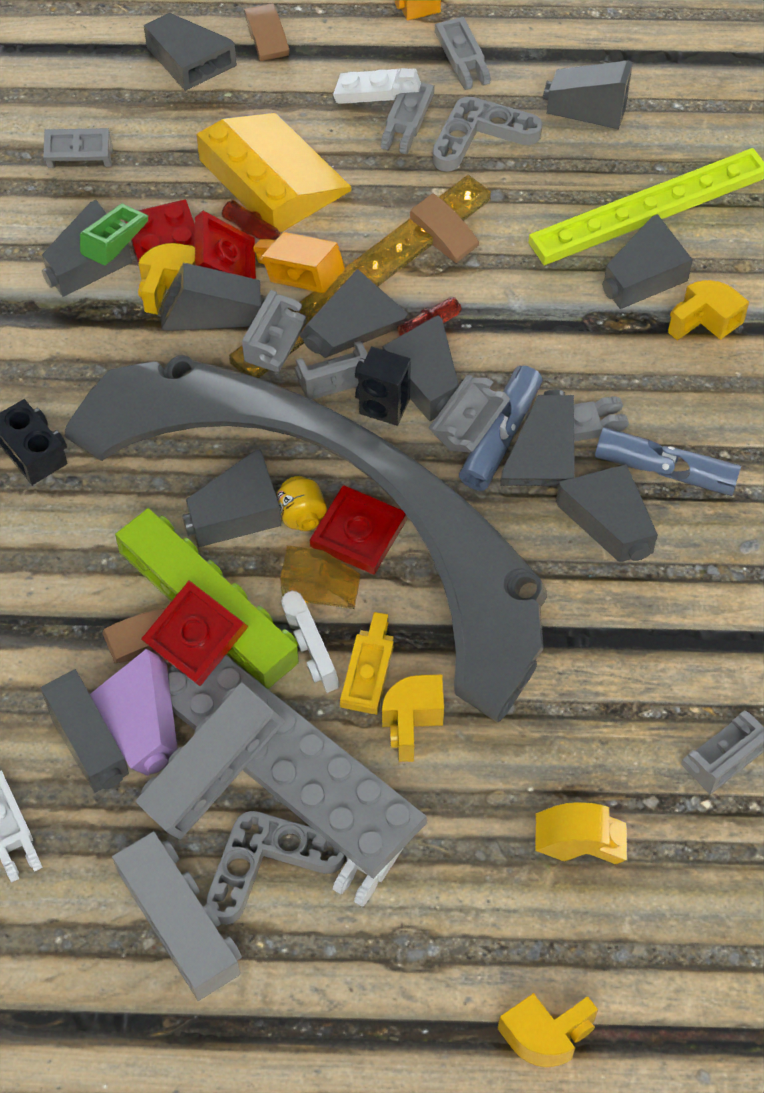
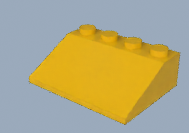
(269, 168)

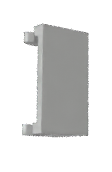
(77, 145)
(273, 332)
(330, 375)
(468, 414)
(726, 752)

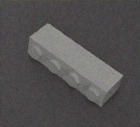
(209, 760)
(177, 915)

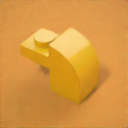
(158, 270)
(709, 304)
(410, 704)
(578, 830)
(541, 1038)

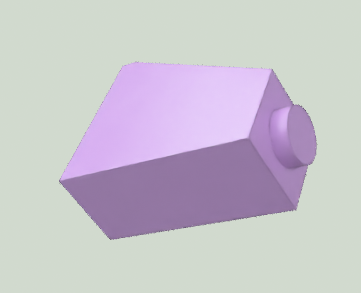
(140, 712)

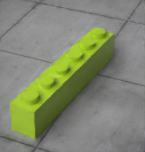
(171, 562)

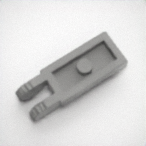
(462, 51)
(407, 117)
(587, 420)

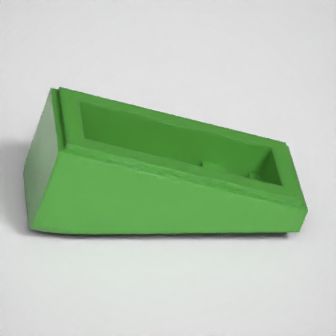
(109, 235)

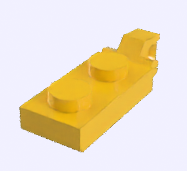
(368, 667)

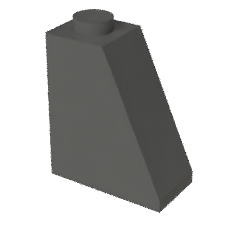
(189, 50)
(590, 93)
(646, 265)
(67, 266)
(209, 300)
(352, 315)
(432, 367)
(545, 444)
(234, 503)
(610, 511)
(84, 731)

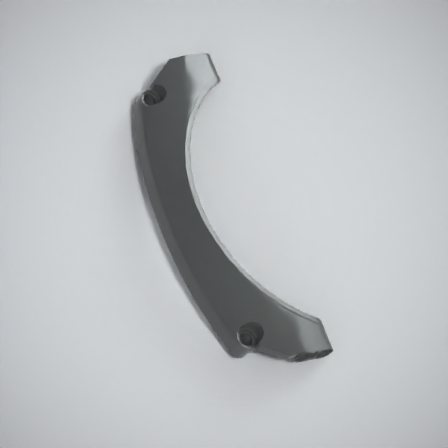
(480, 571)

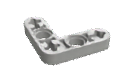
(479, 120)
(264, 845)

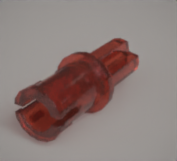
(249, 221)
(446, 310)

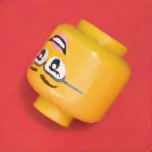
(301, 503)

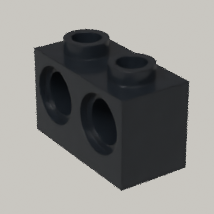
(383, 385)
(23, 444)

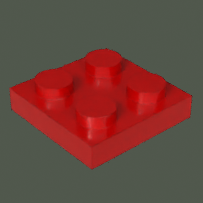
(165, 225)
(223, 247)
(358, 529)
(194, 633)

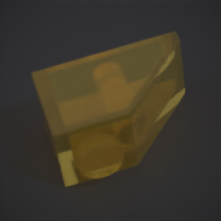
(319, 577)

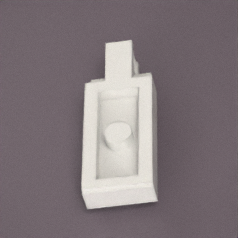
(375, 85)

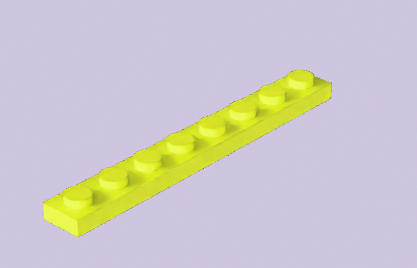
(636, 209)

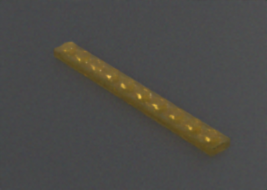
(383, 258)

